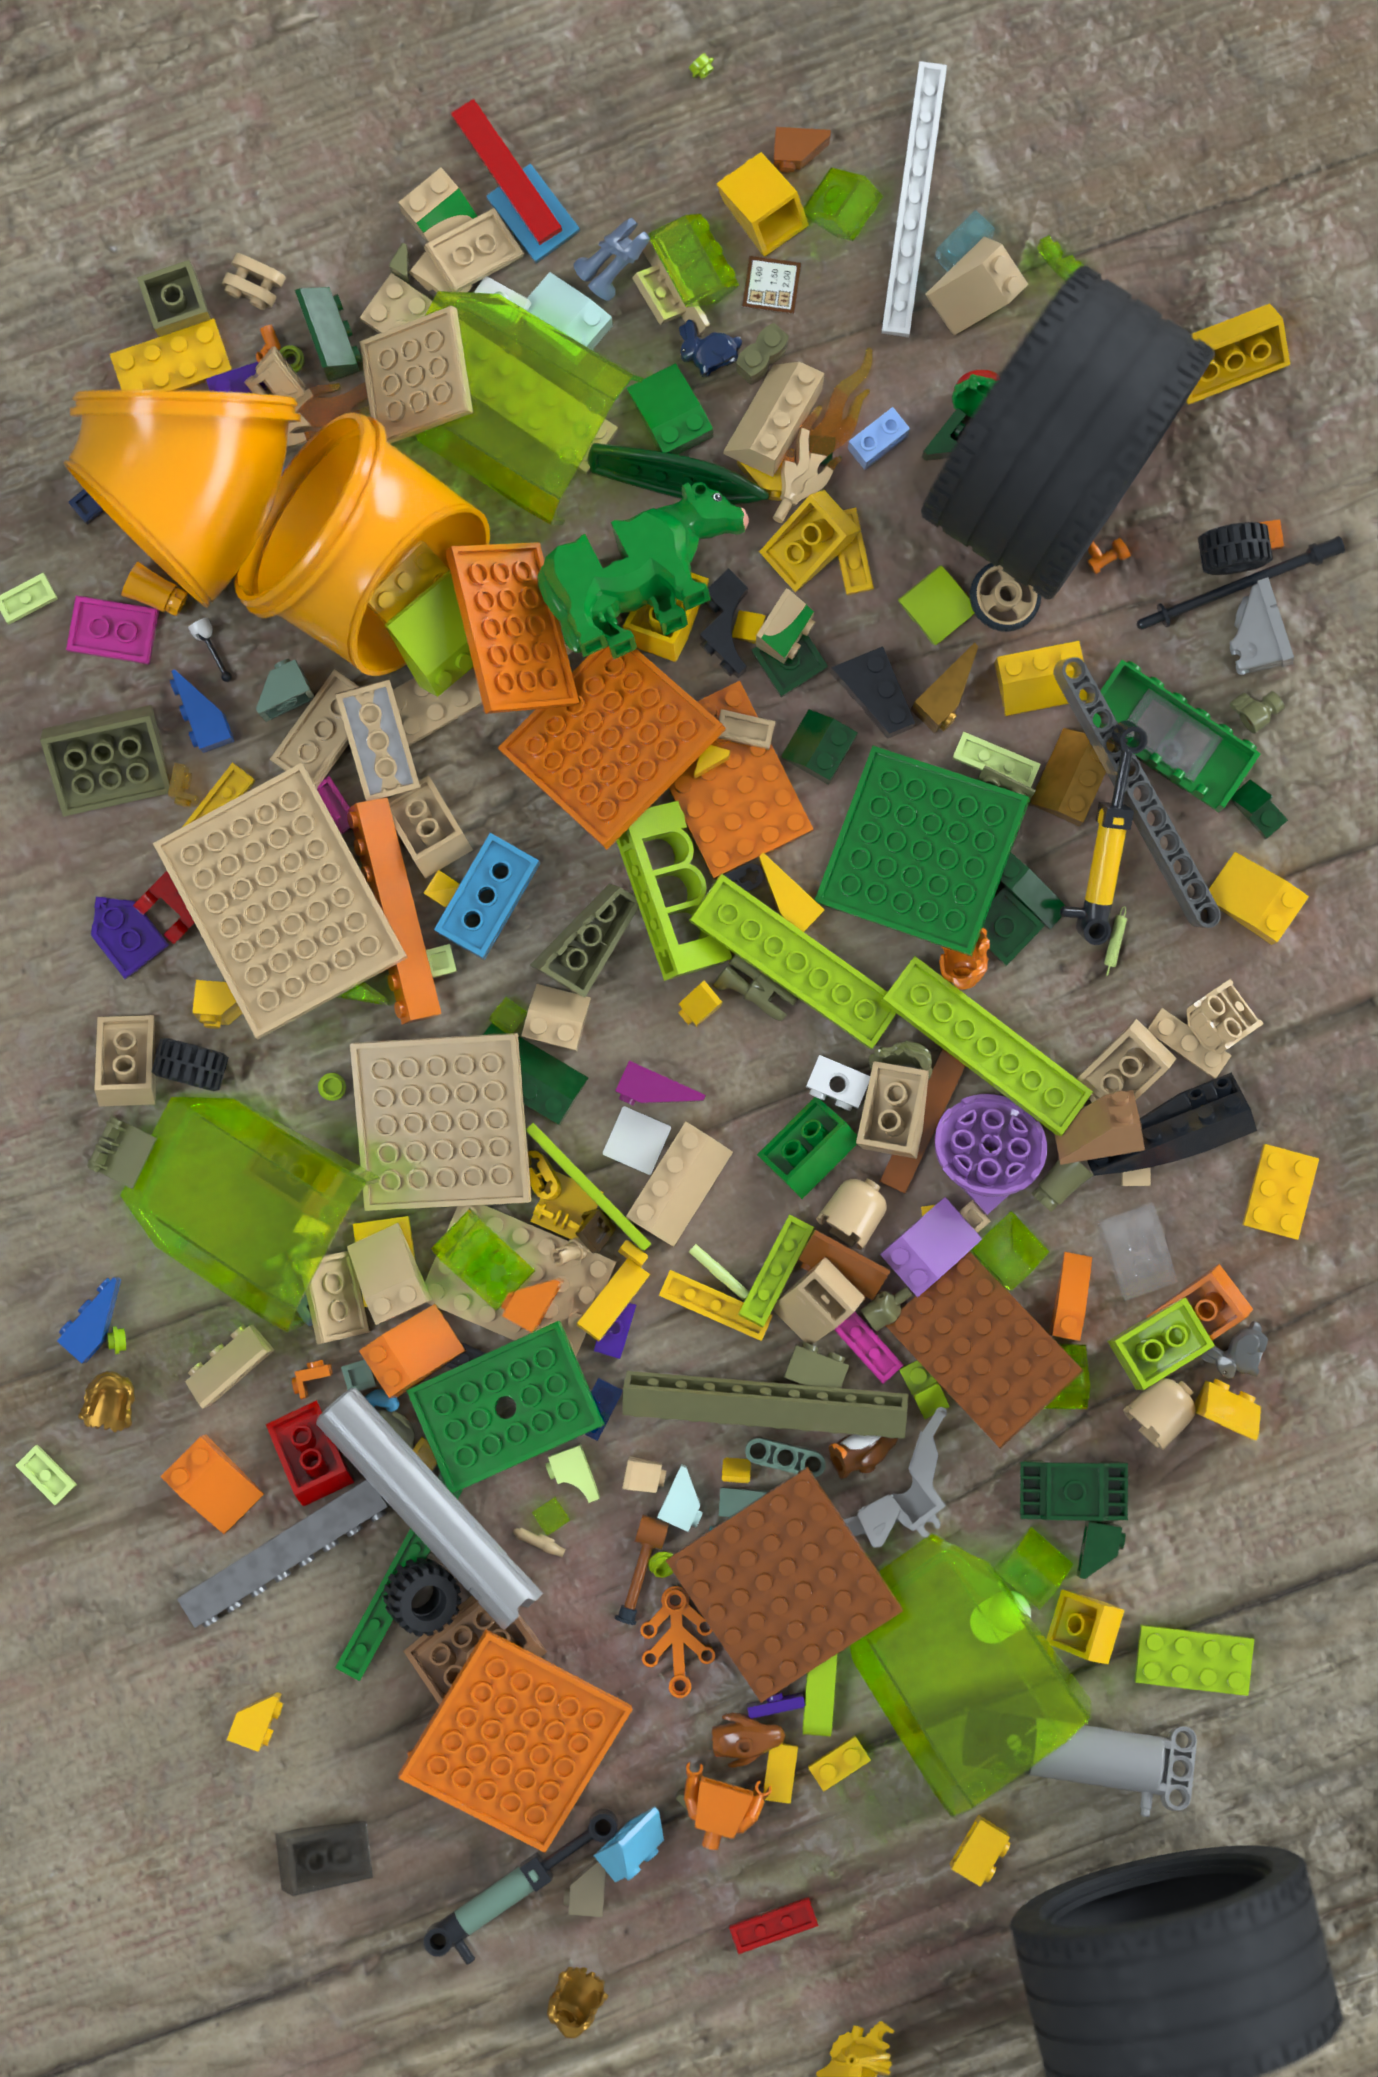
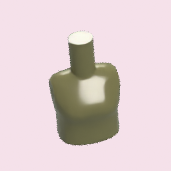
(885, 1308)

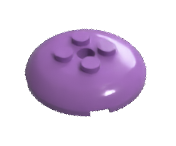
(993, 1123)

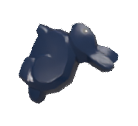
(708, 353)

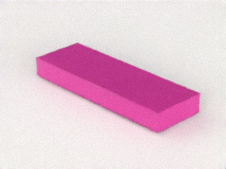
(868, 1347)

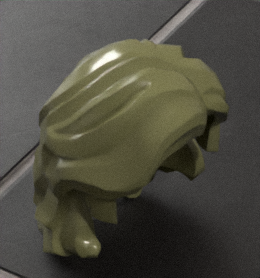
(904, 1054)

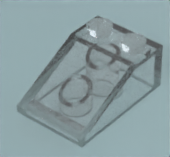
(1137, 1251)

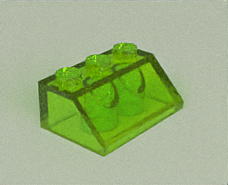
(694, 260)

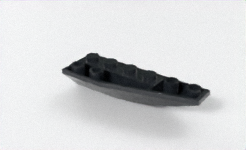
(1186, 1127)

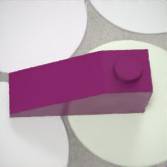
(647, 1086)

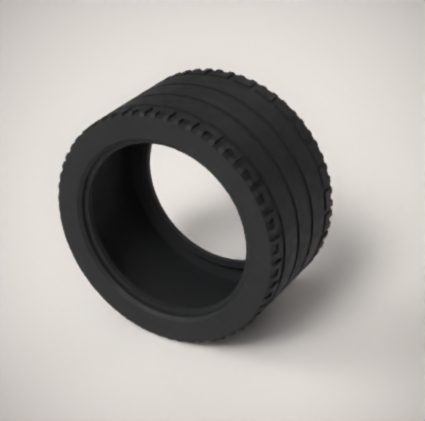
(1065, 431)
(1179, 1967)

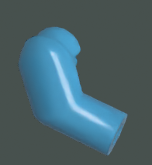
(379, 1398)

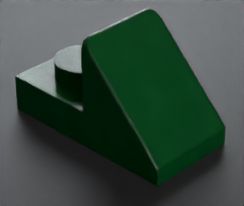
(942, 443)
(1258, 808)

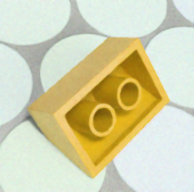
(1028, 678)

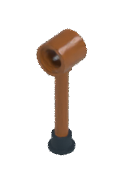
(651, 1535)

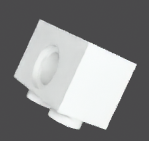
(855, 1083)

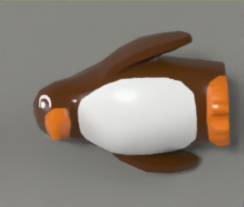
(859, 1453)

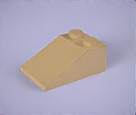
(976, 286)
(428, 827)
(125, 1061)
(1128, 1064)
(894, 1110)
(388, 1274)

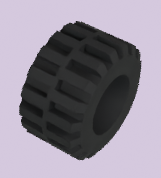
(1235, 548)
(190, 1064)
(436, 1611)

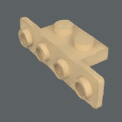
(662, 295)

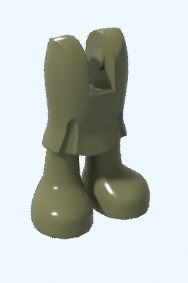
(759, 991)

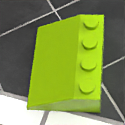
(433, 637)

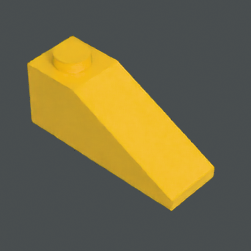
(789, 897)

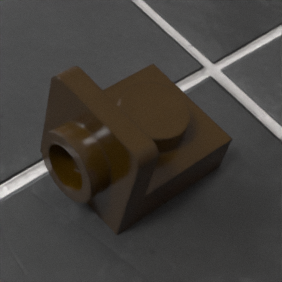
(595, 1230)

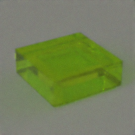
(508, 1016)
(551, 1516)

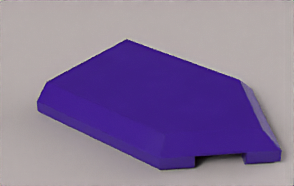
(125, 935)

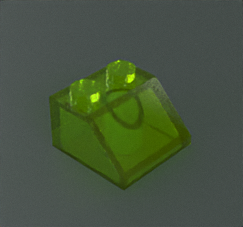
(843, 203)

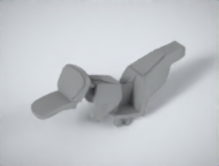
(915, 1505)

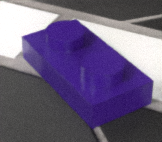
(233, 380)

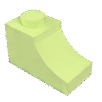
(573, 1468)

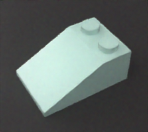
(569, 310)

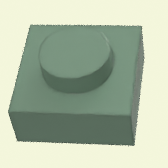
(358, 1375)

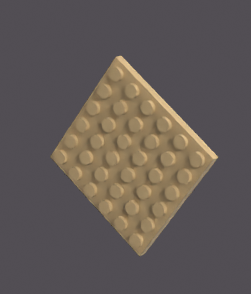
(441, 1121)

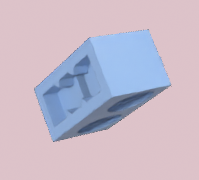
(878, 438)

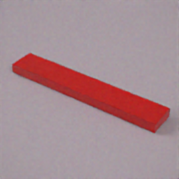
(506, 171)

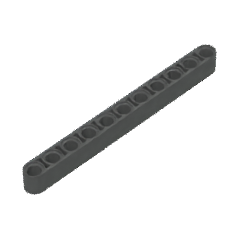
(1149, 800)

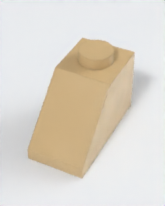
(643, 1475)

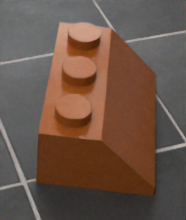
(857, 1269)

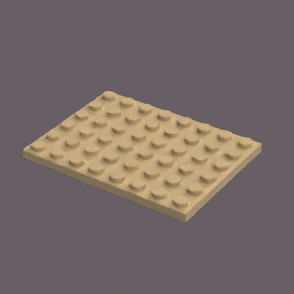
(280, 901)

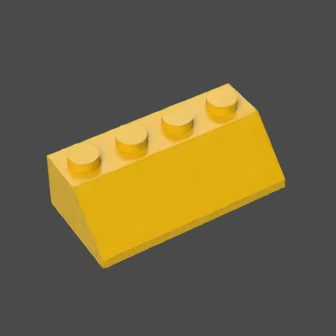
(1243, 351)

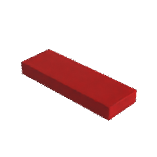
(773, 1925)

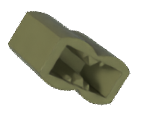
(757, 357)

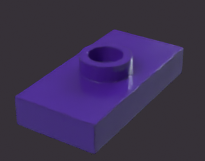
(615, 1338)
(776, 1704)

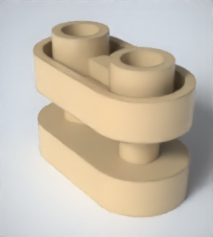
(259, 295)

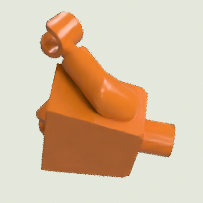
(721, 1807)

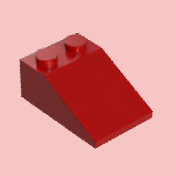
(308, 1456)

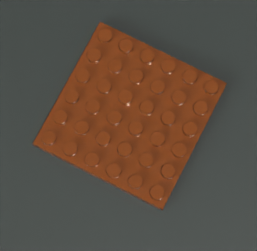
(784, 1584)

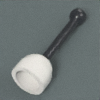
(202, 631)

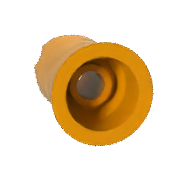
(153, 590)

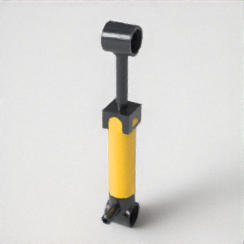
(1113, 822)

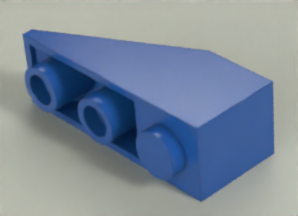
(207, 721)
(90, 1329)

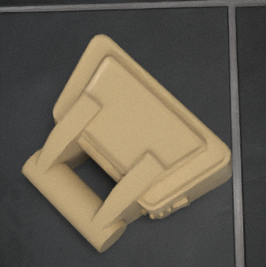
(277, 376)

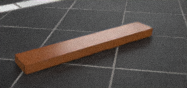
(939, 1091)

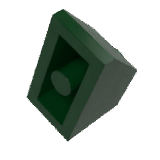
(1099, 1546)

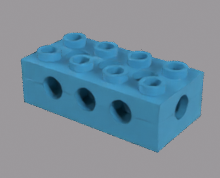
(478, 879)

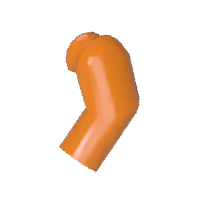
(270, 339)

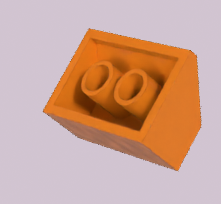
(529, 1305)

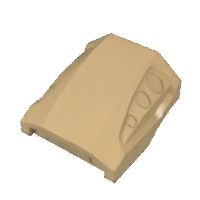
(1221, 1018)

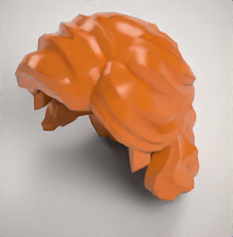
(963, 969)

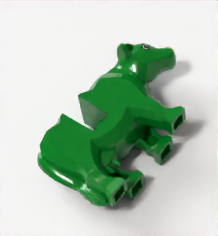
(653, 571)

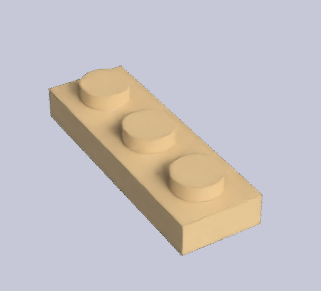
(1182, 1041)

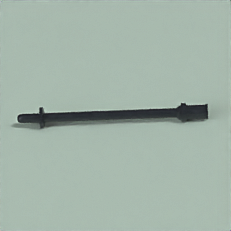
(1315, 554)

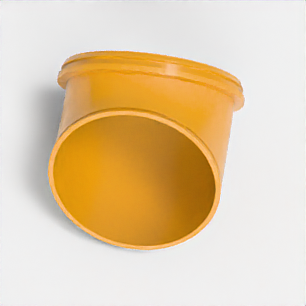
(184, 474)
(339, 527)

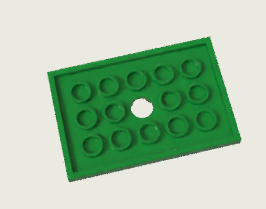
(462, 1416)

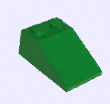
(671, 411)

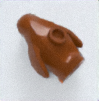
(744, 1738)

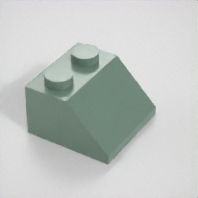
(284, 690)

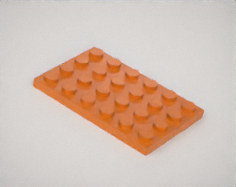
(510, 628)
(742, 803)

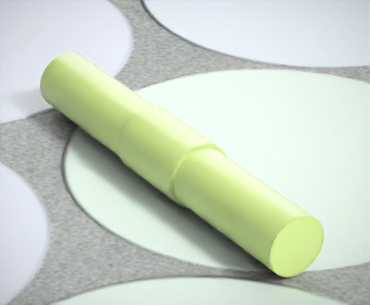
(719, 1272)

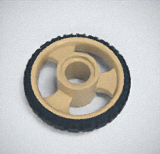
(983, 603)

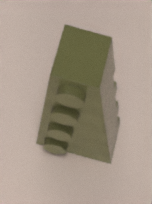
(588, 941)

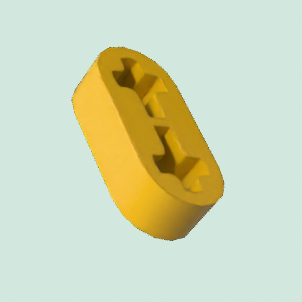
(547, 1173)

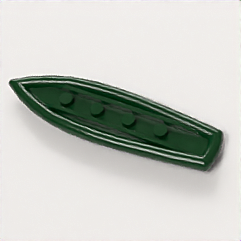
(668, 472)

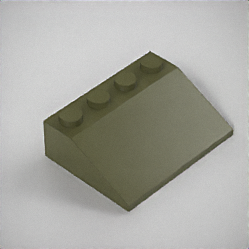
(106, 760)

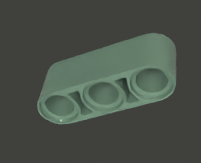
(773, 1447)

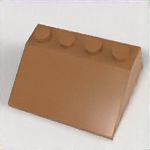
(443, 1655)

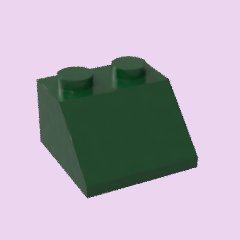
(819, 745)

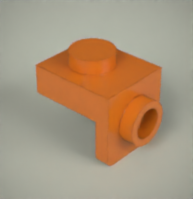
(314, 1371)

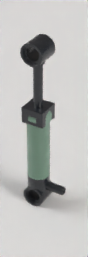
(509, 1890)

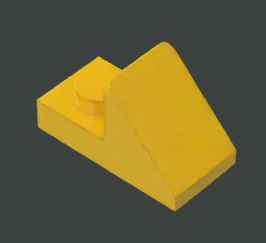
(711, 758)

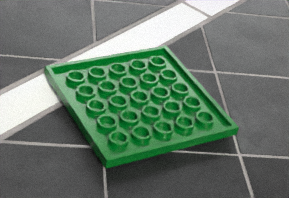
(922, 850)

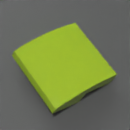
(937, 605)

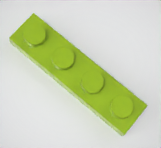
(776, 1271)

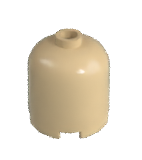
(854, 1211)
(1162, 1411)

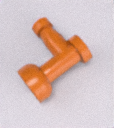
(1099, 560)

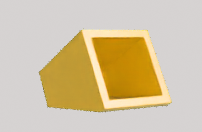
(763, 203)

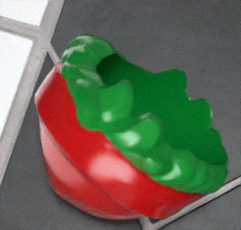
(972, 389)

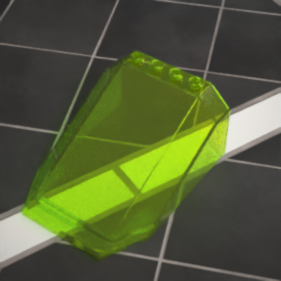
(532, 400)
(243, 1201)
(966, 1675)

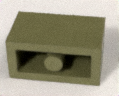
(816, 1369)

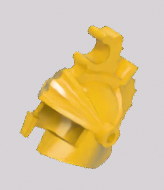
(859, 2055)

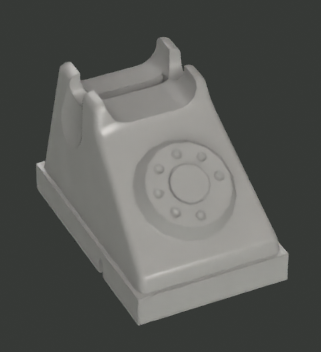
(1260, 633)

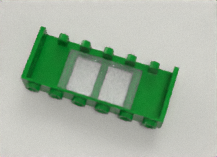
(1181, 739)

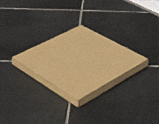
(417, 375)

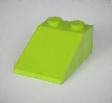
(1160, 1344)

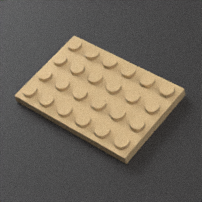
(581, 1285)

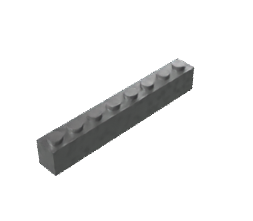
(281, 1553)

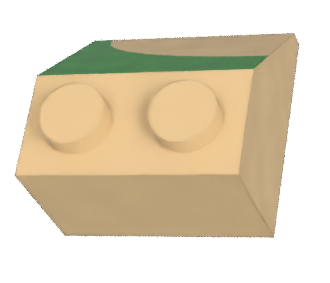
(436, 206)
(785, 627)

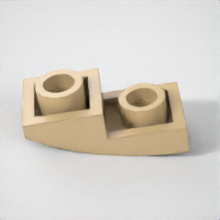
(428, 275)

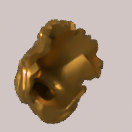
(108, 1402)
(575, 2001)

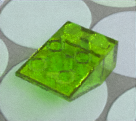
(482, 1259)

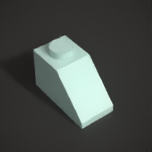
(681, 1502)

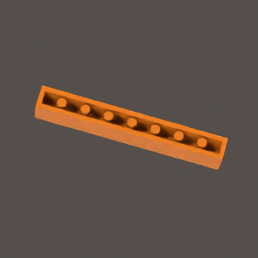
(387, 878)

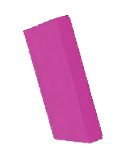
(112, 630)

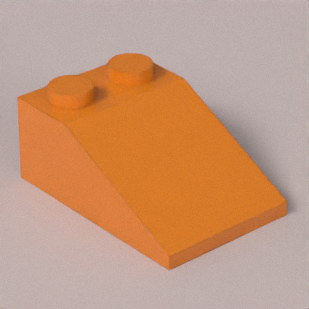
(1214, 1301)
(412, 1351)
(212, 1484)

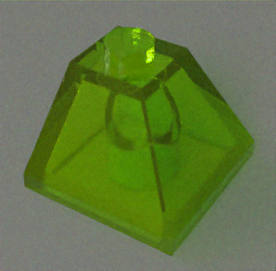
(1010, 1251)

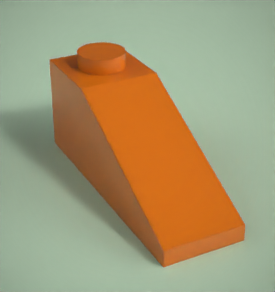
(1071, 1297)

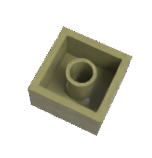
(174, 298)

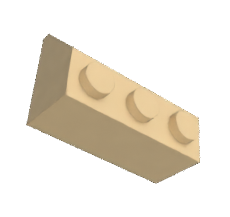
(228, 1365)

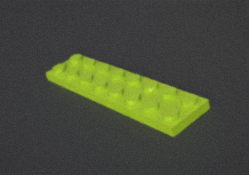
(794, 961)
(987, 1046)

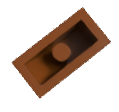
(798, 146)

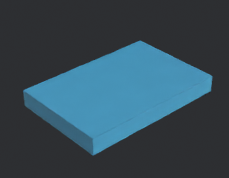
(519, 229)

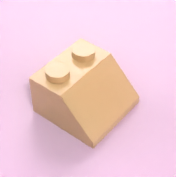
(556, 1017)

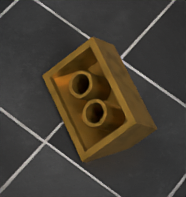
(1070, 778)

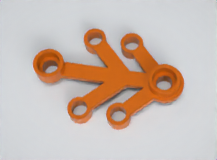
(676, 1635)

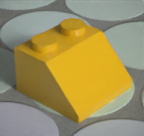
(214, 1004)
(1085, 1626)

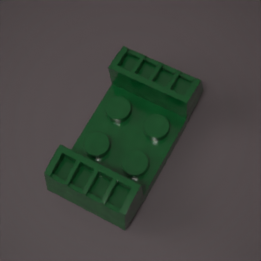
(1073, 1490)

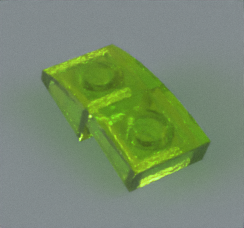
(1053, 254)

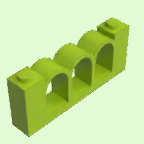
(667, 823)

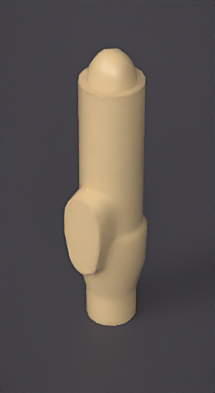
(542, 1542)

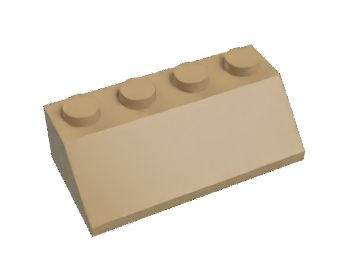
(775, 416)
(679, 1184)

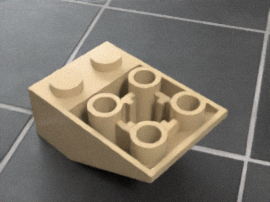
(818, 1302)

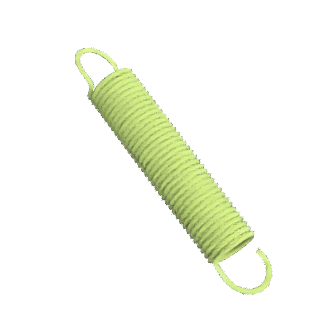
(1115, 940)

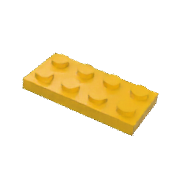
(173, 360)

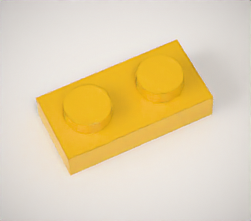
(839, 1763)

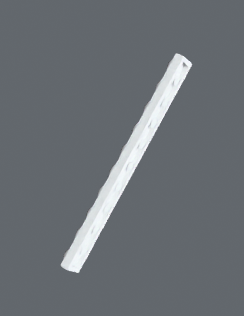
(914, 199)

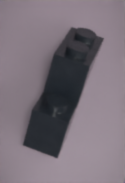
(717, 637)

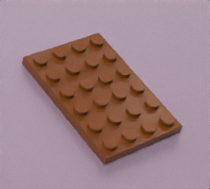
(984, 1349)

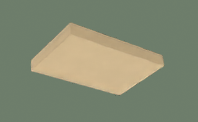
(474, 250)
(336, 1300)

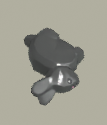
(1243, 1352)

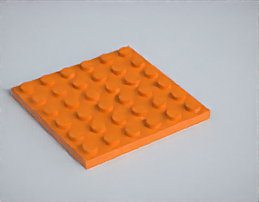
(616, 745)
(515, 1741)

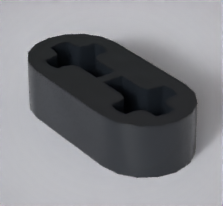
(741, 872)

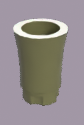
(1060, 1183)

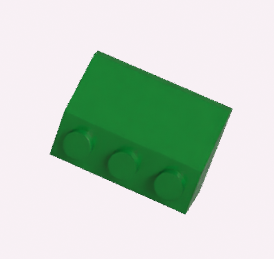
(809, 1147)

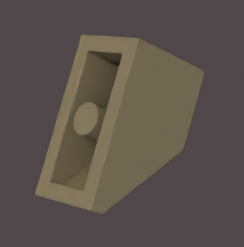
(587, 1891)

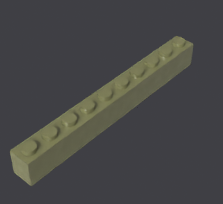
(765, 1404)

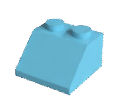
(632, 1845)

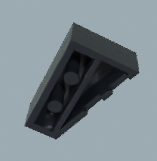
(876, 689)

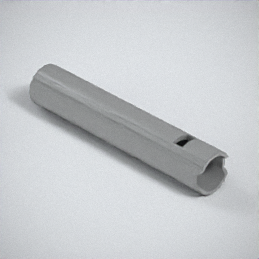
(428, 1507)

